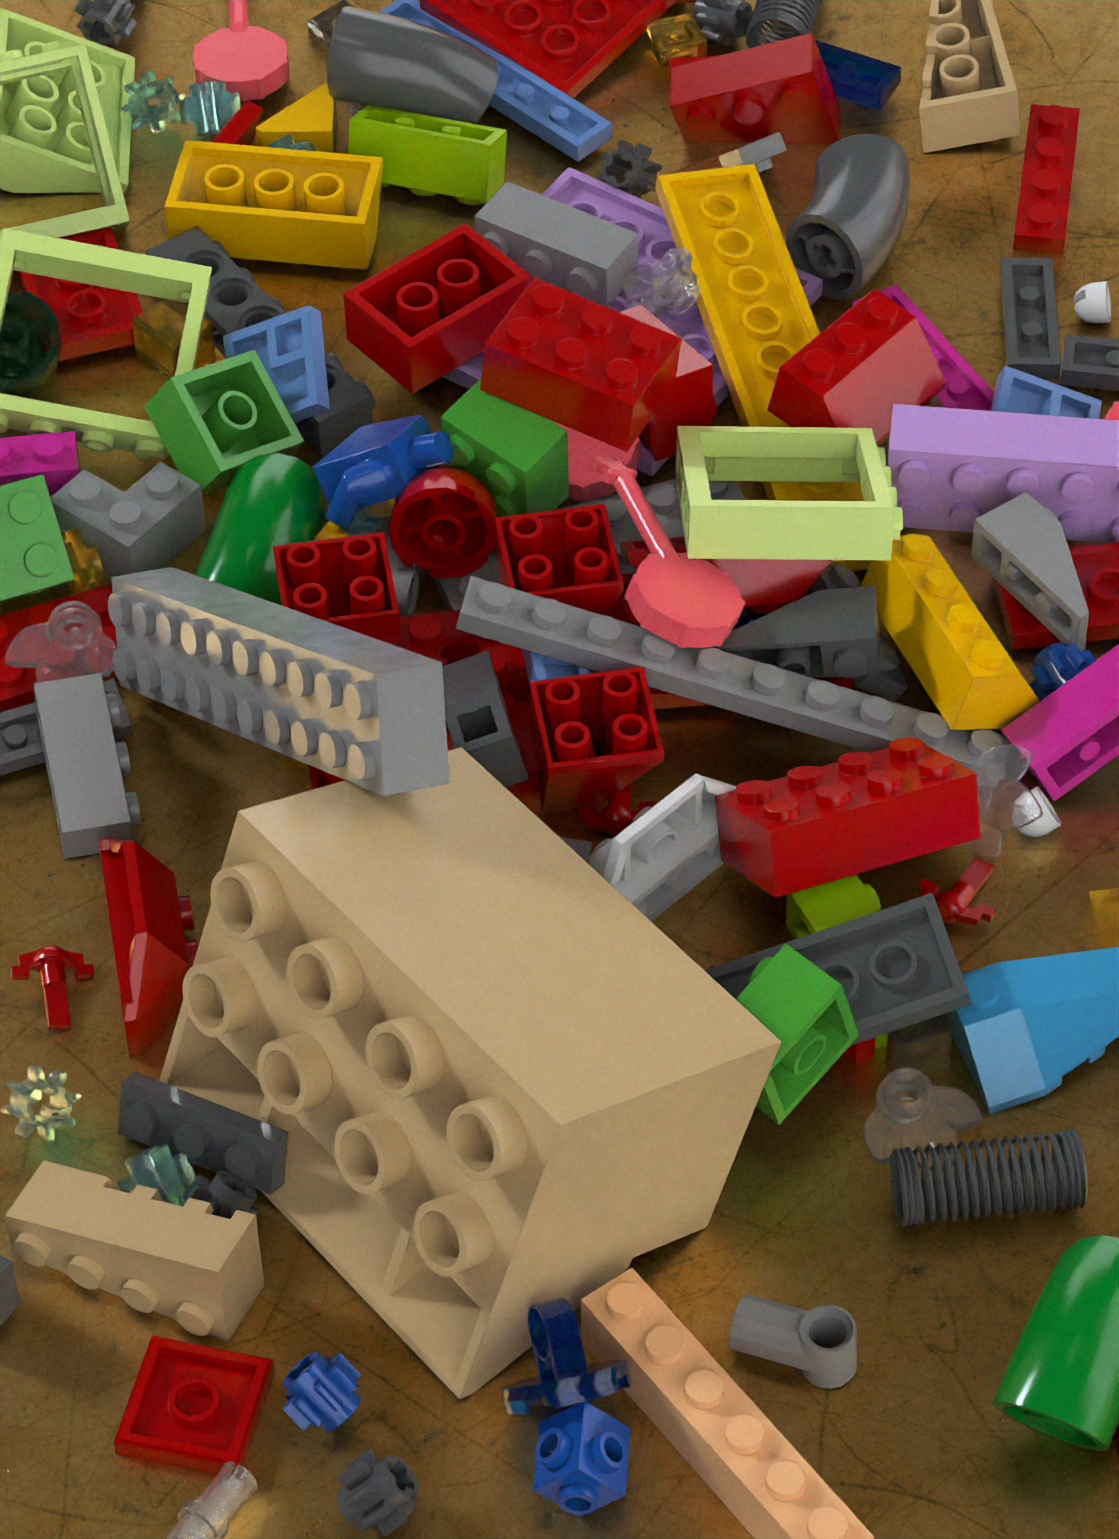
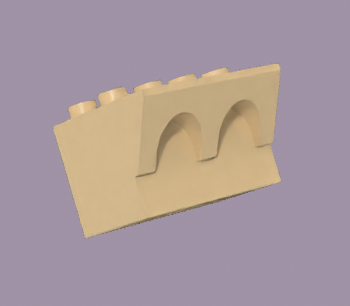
(470, 1053)

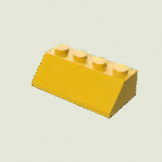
(278, 202)
(947, 638)

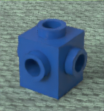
(581, 1459)

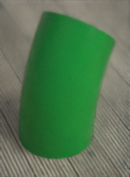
(265, 505)
(1068, 1353)

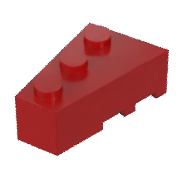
(757, 95)
(688, 401)

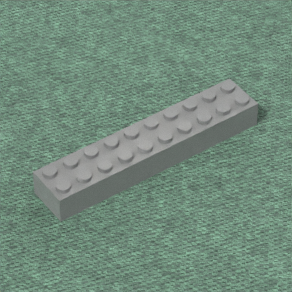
(282, 679)

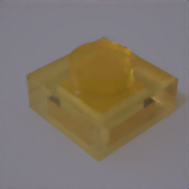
(676, 38)
(83, 561)

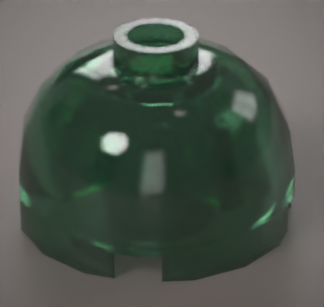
(28, 344)

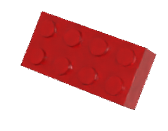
(847, 816)

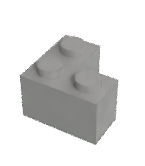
(133, 527)

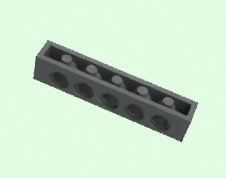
(238, 303)

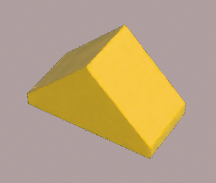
(307, 119)

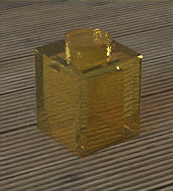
(160, 334)

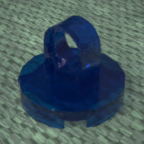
(561, 1364)

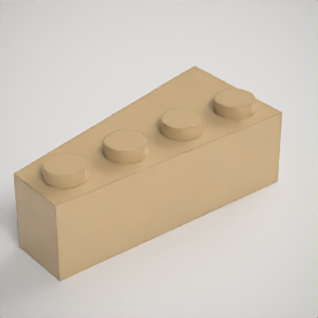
(966, 78)
(140, 1247)

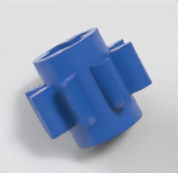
(1056, 666)
(321, 1391)

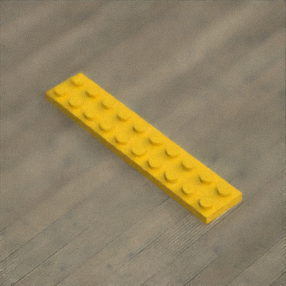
(746, 298)

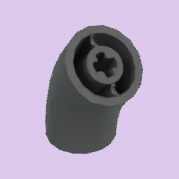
(407, 67)
(852, 213)

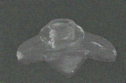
(663, 286)
(61, 651)
(1001, 796)
(927, 1120)

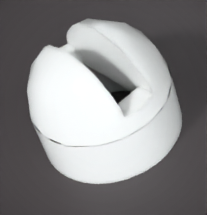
(1093, 303)
(1046, 823)

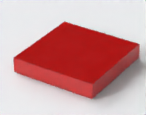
(194, 1405)

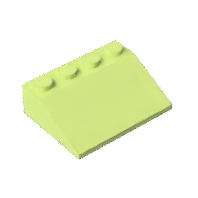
(41, 118)

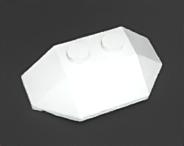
(665, 847)

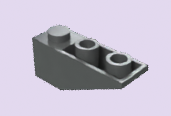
(817, 635)
(480, 718)

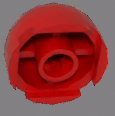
(444, 522)

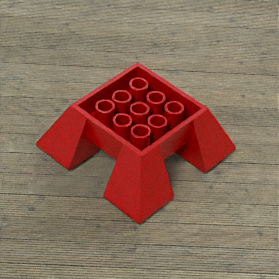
(576, 732)

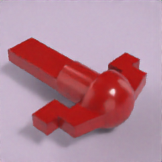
(615, 815)
(954, 903)
(50, 963)

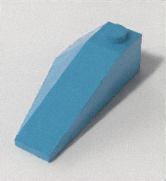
(1036, 1022)

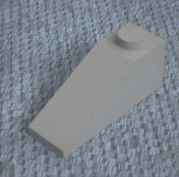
(1031, 559)

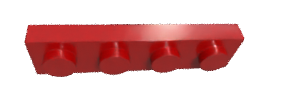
(1046, 179)

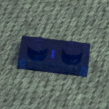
(859, 76)

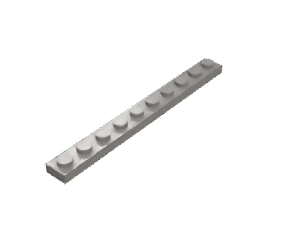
(709, 674)

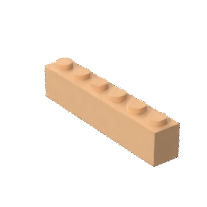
(711, 1417)

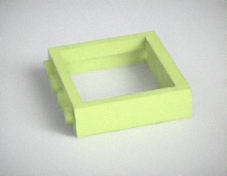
(56, 58)
(112, 270)
(783, 526)

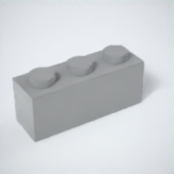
(559, 242)
(85, 763)

